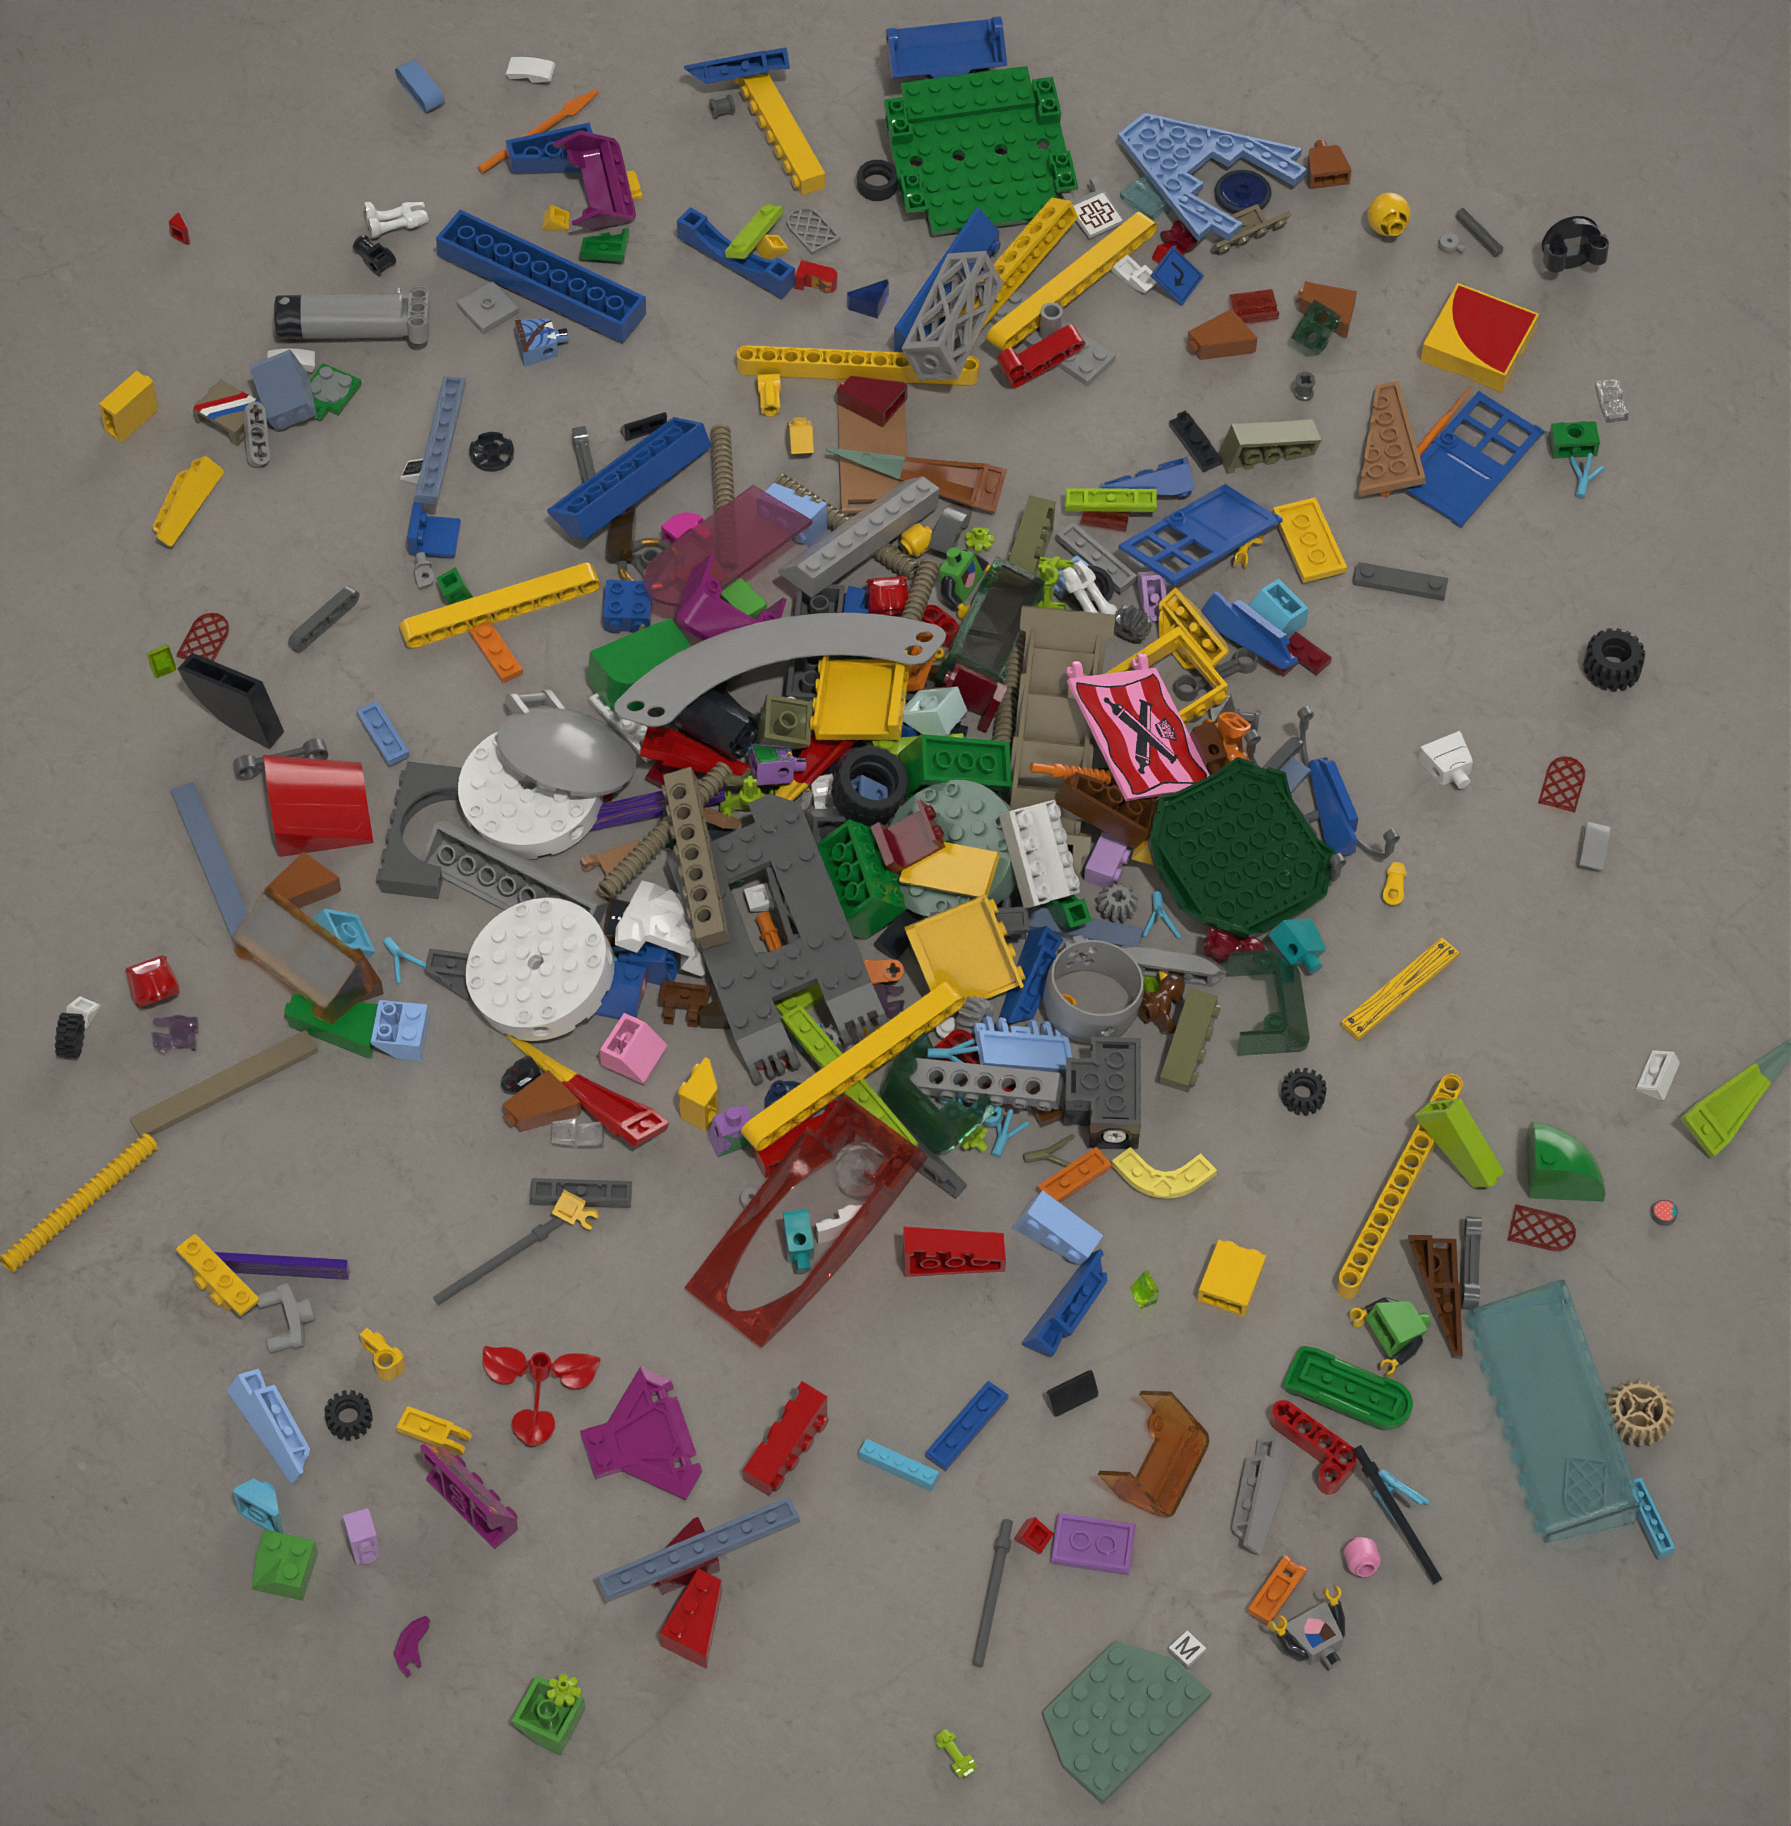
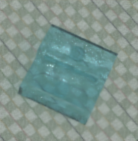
(1145, 198)

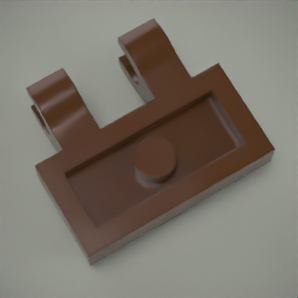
(684, 996)

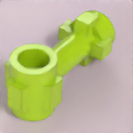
(963, 1765)

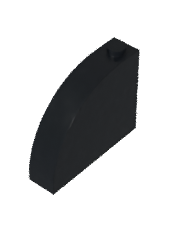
(233, 698)

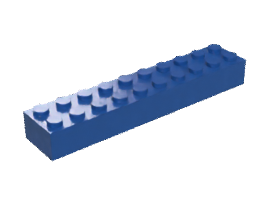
(541, 276)

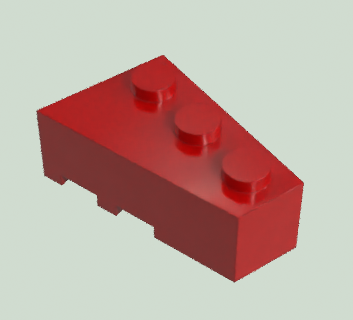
(693, 1619)

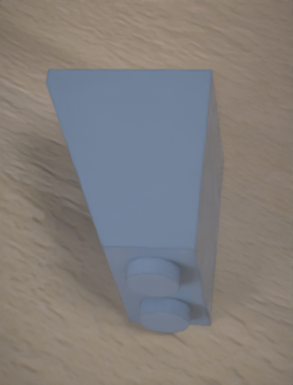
(284, 389)

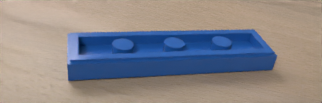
(966, 1426)

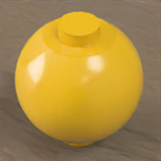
(1389, 214)

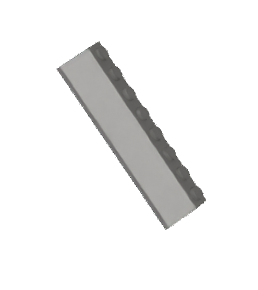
(862, 535)
(499, 873)

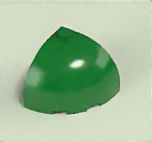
(1561, 1166)

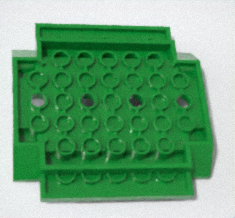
(973, 119)

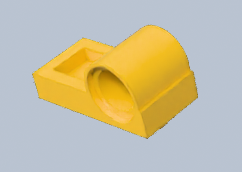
(383, 1353)

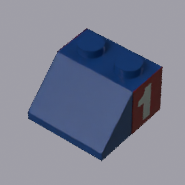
(625, 991)

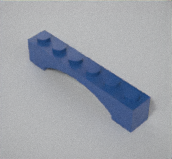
(770, 274)

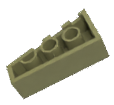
(1268, 443)
(1033, 534)
(1190, 1040)

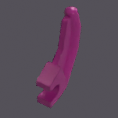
(407, 1645)

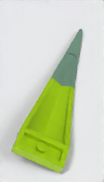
(1723, 1111)

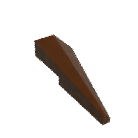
(1440, 1273)

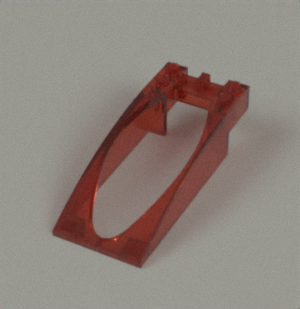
(805, 1157)

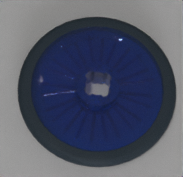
(1242, 189)

